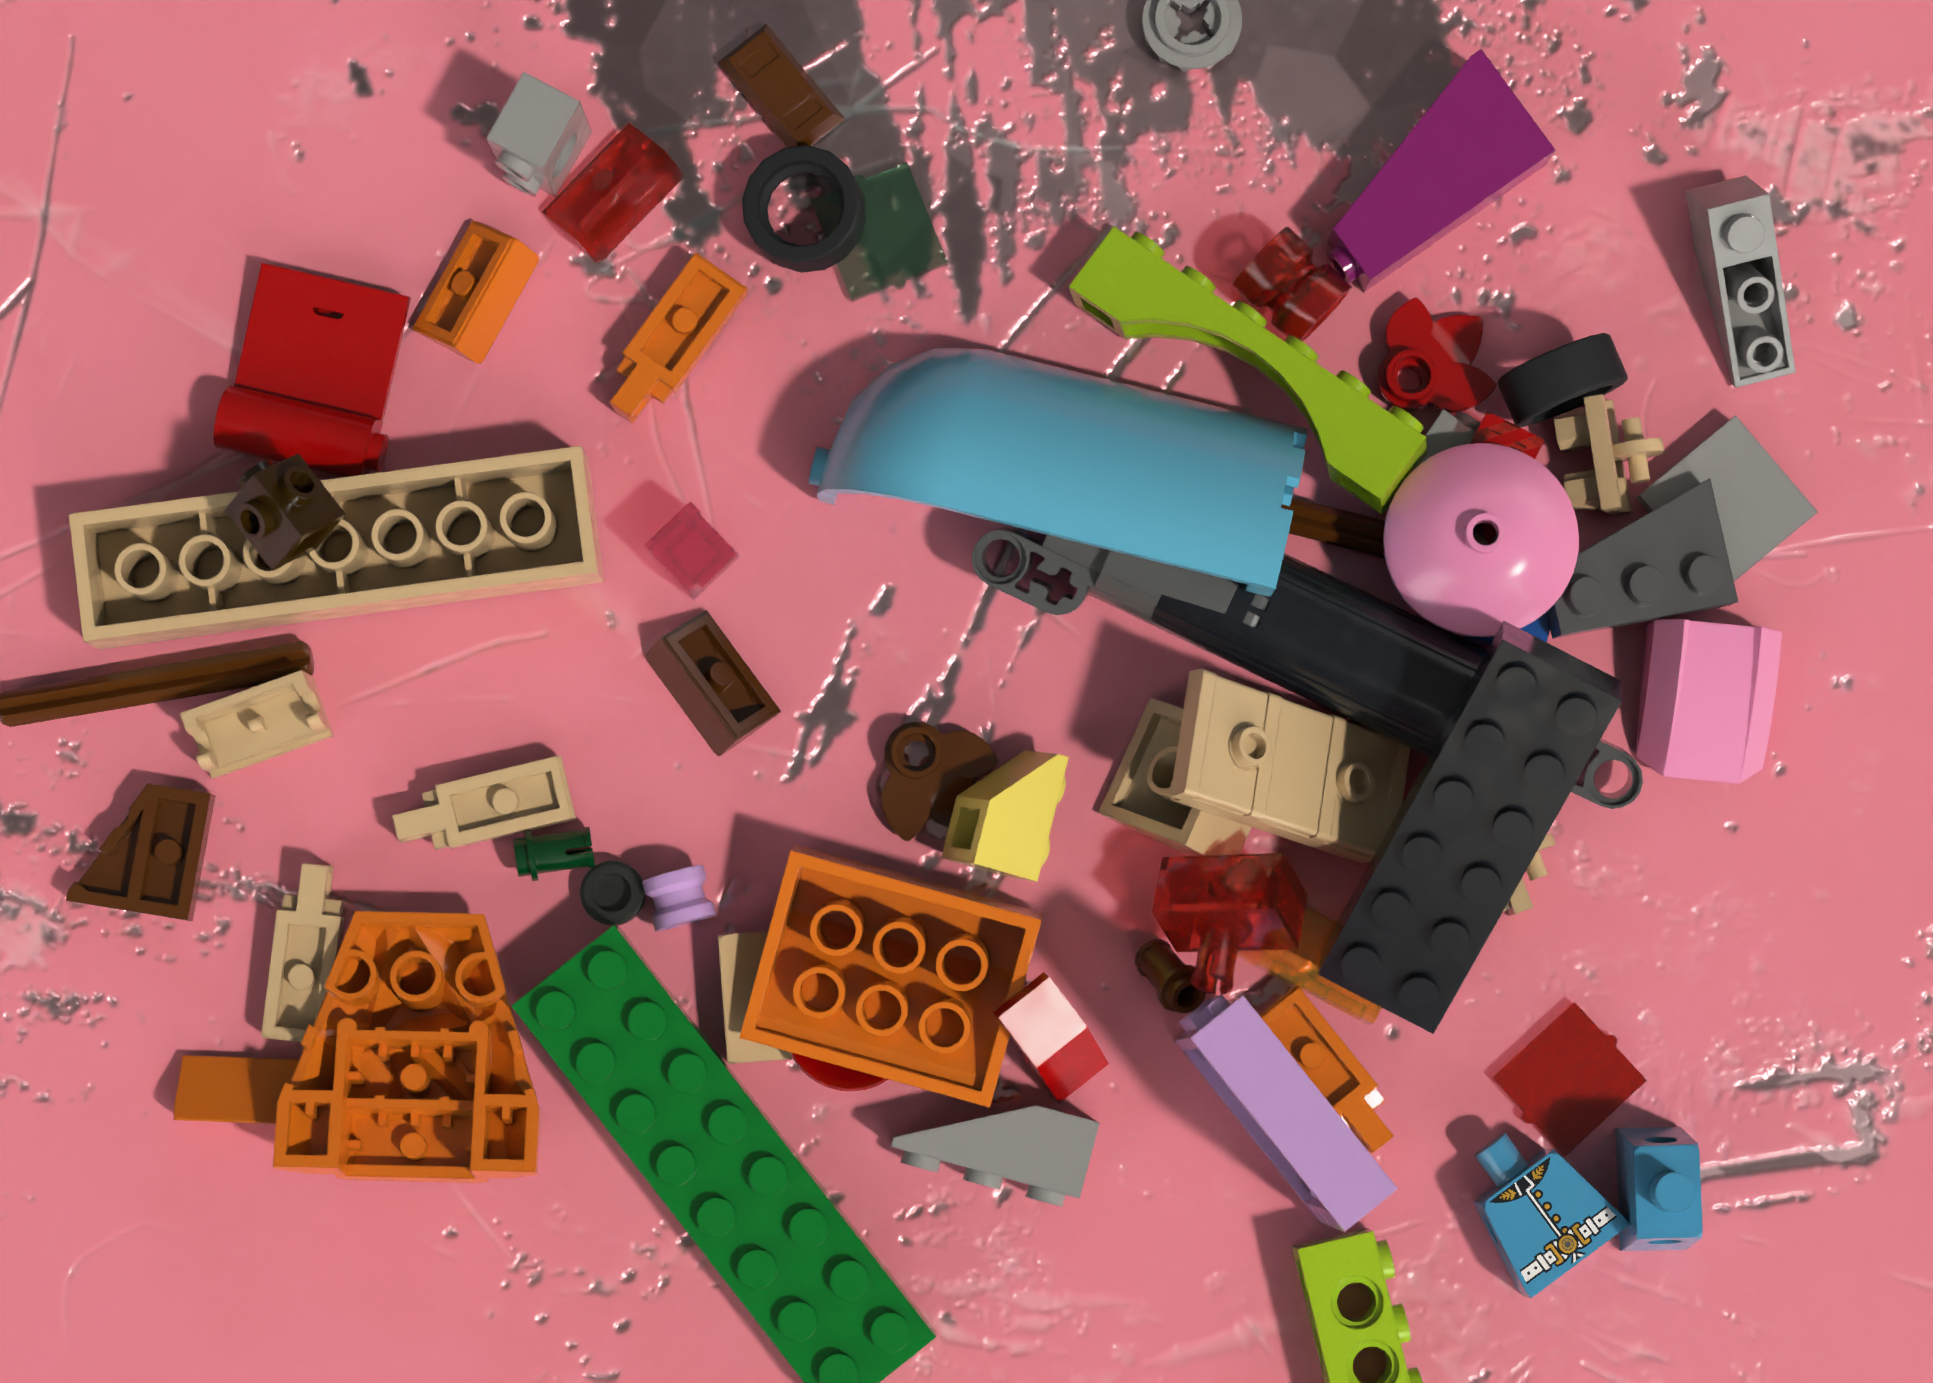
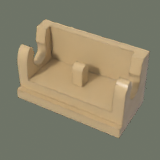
(258, 724)

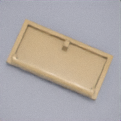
(1286, 768)

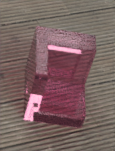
(691, 551)

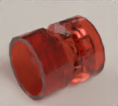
(1291, 285)

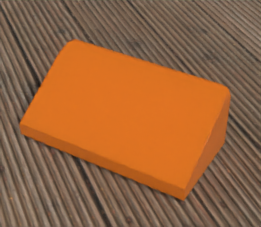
(476, 292)
(231, 1088)

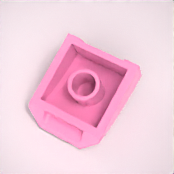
(1706, 699)

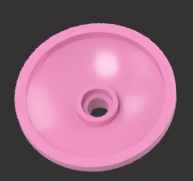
(1470, 584)

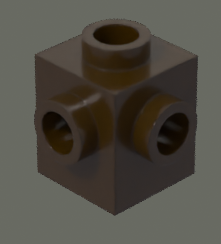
(284, 510)

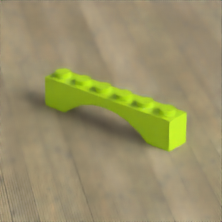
(1146, 297)

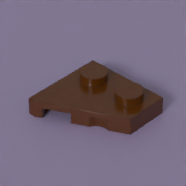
(152, 857)

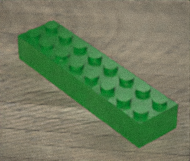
(722, 1166)

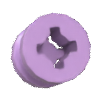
(679, 898)

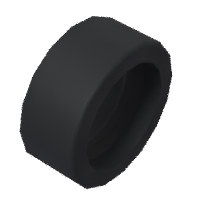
(783, 166)
(1562, 379)

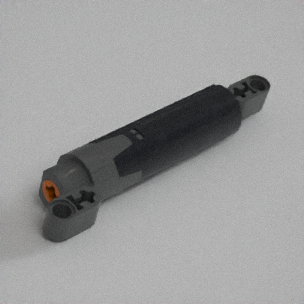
(1306, 637)

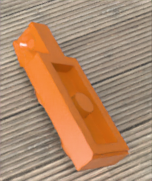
(676, 335)
(1329, 1065)

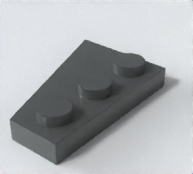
(1650, 569)

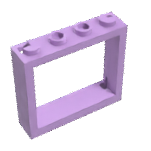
(1283, 1111)

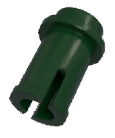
(549, 854)

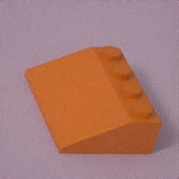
(890, 974)

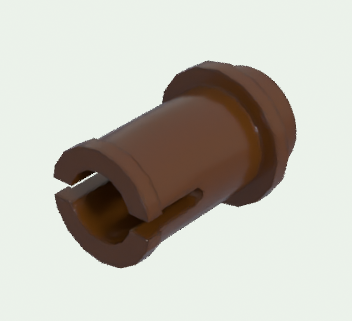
(1169, 976)

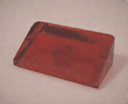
(614, 193)

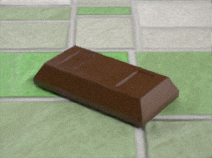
(781, 89)

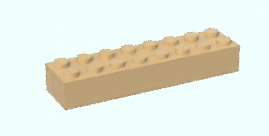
(400, 546)

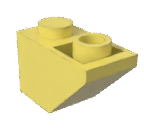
(1008, 817)

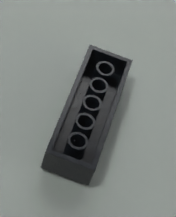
(1470, 826)

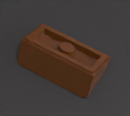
(711, 683)

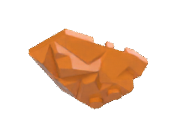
(411, 1061)

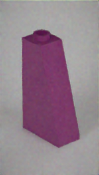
(1446, 170)

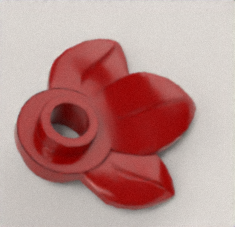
(1439, 355)

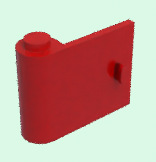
(311, 377)

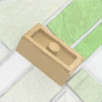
(739, 965)

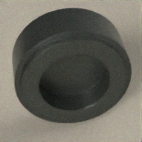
(612, 893)

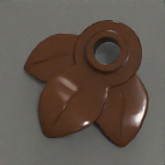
(932, 788)

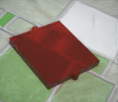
(1569, 1079)

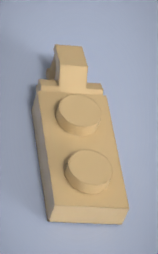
(490, 805)
(302, 954)

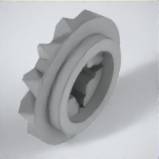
(1195, 51)

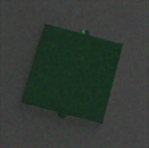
(896, 237)

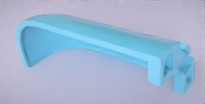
(1073, 460)

